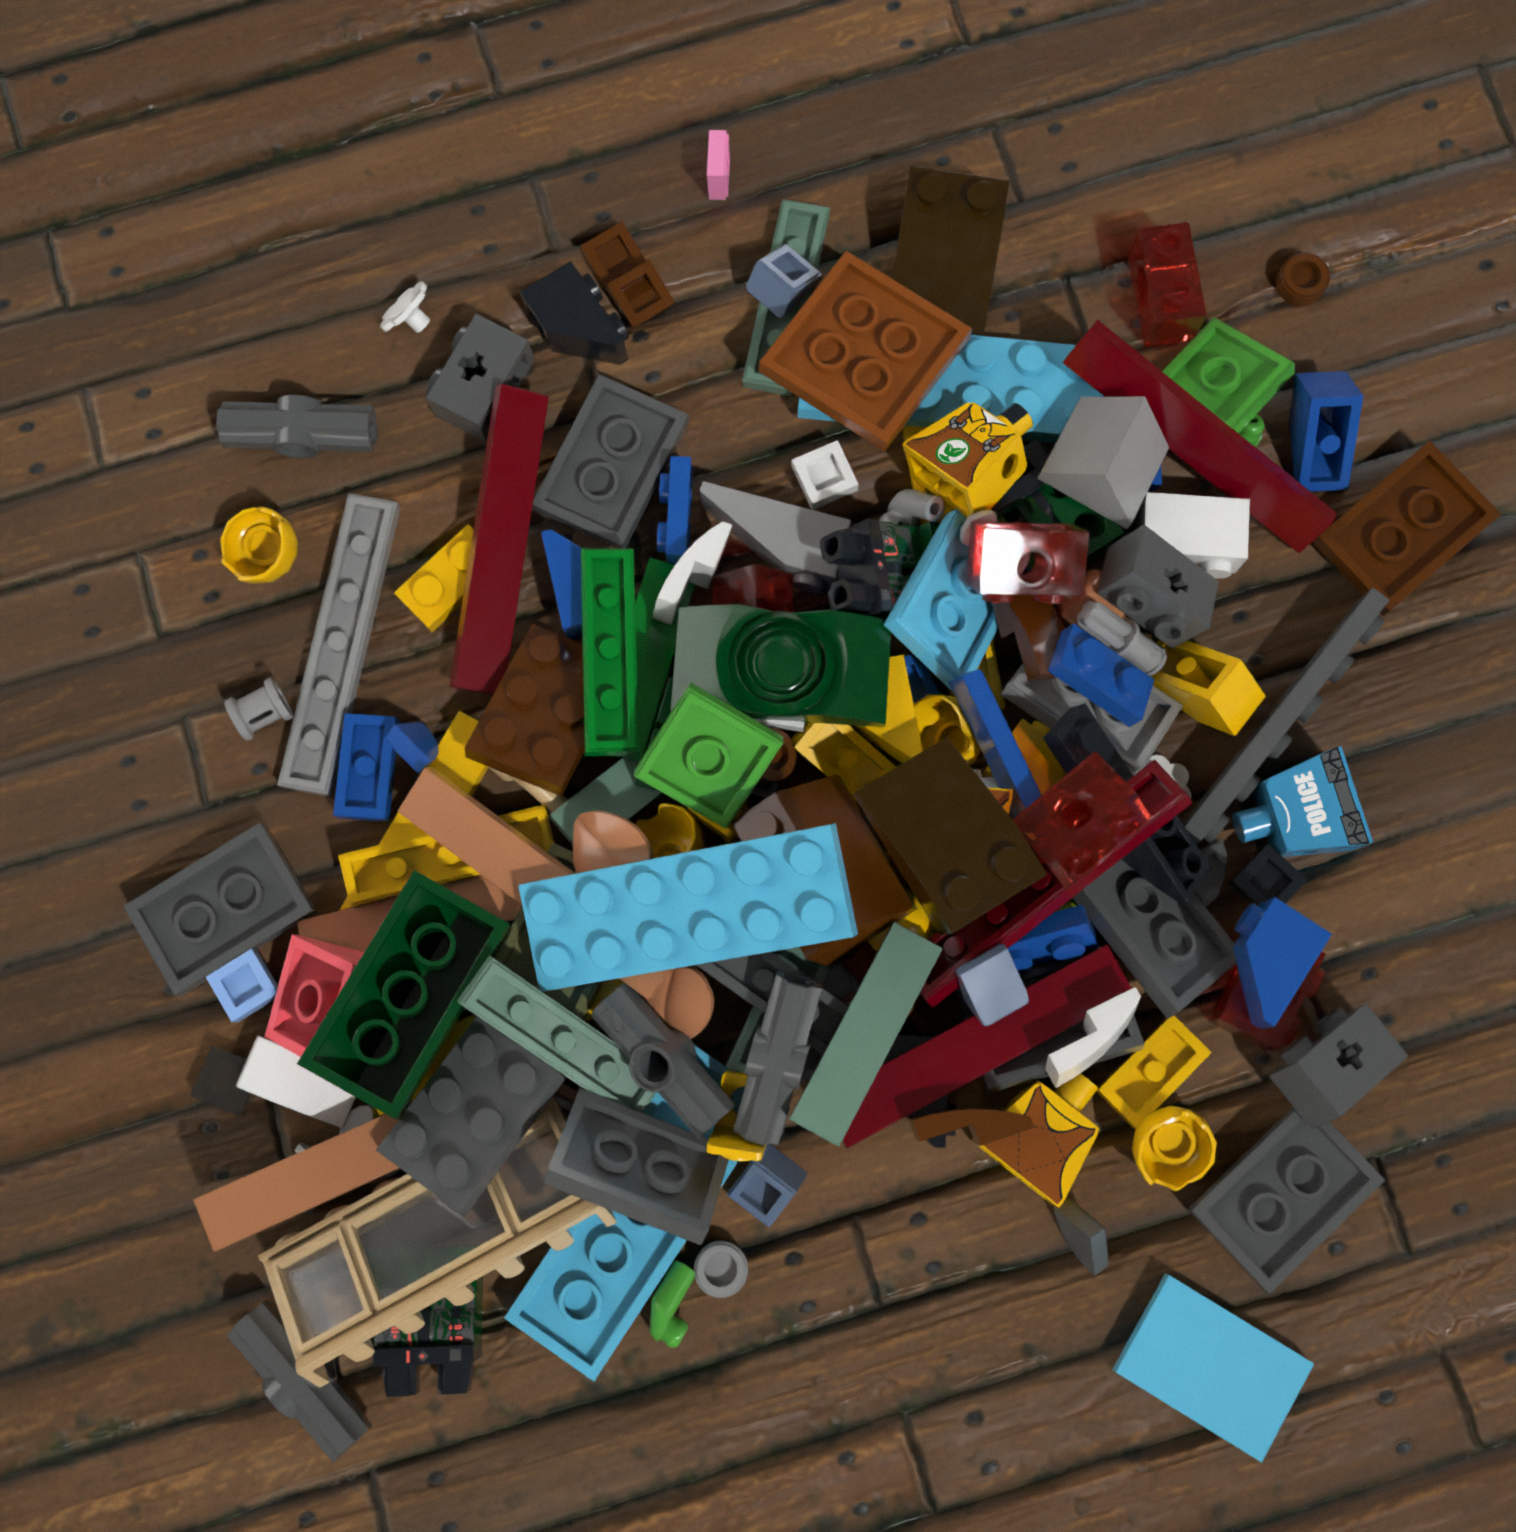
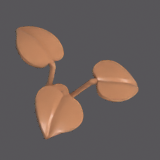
(610, 840)

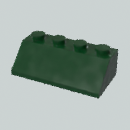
(403, 995)

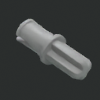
(1122, 637)

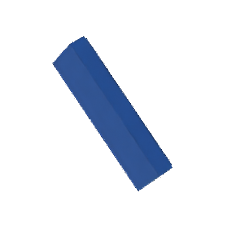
(995, 738)

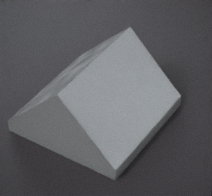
(1107, 456)

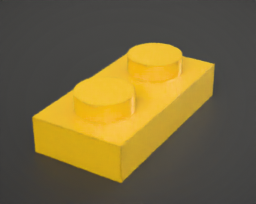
(440, 583)
(841, 752)
(1154, 1072)

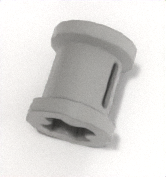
(258, 709)

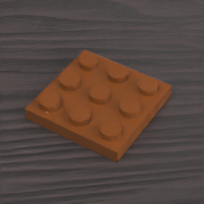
(865, 350)

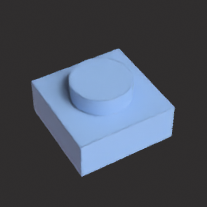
(243, 985)

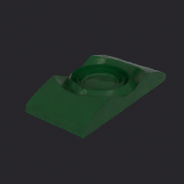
(786, 663)

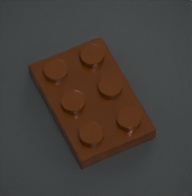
(1407, 526)
(535, 714)

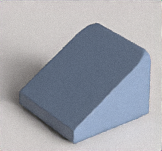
(782, 280)
(992, 985)
(768, 1185)

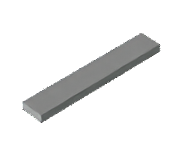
(339, 644)

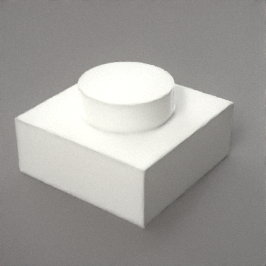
(824, 475)

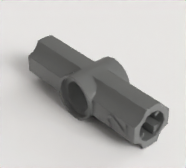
(297, 426)
(777, 1058)
(681, 1084)
(323, 1411)

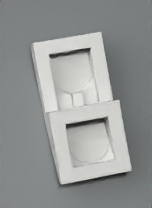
(694, 566)
(1103, 1028)
(276, 1076)

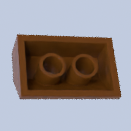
(873, 883)

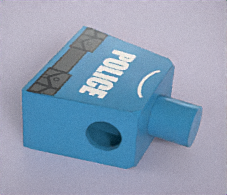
(1307, 809)

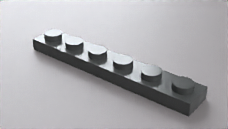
(1298, 703)

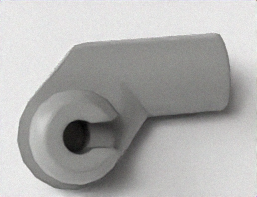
(911, 505)

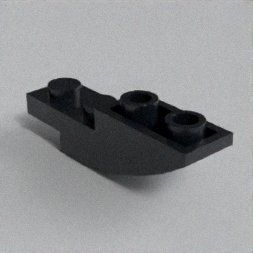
(1167, 857)

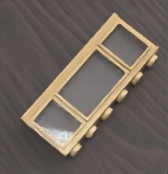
(408, 1248)

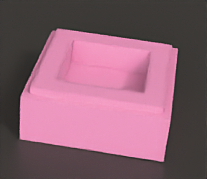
(718, 165)

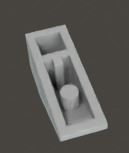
(778, 533)

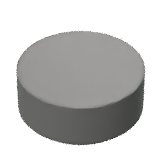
(721, 1269)

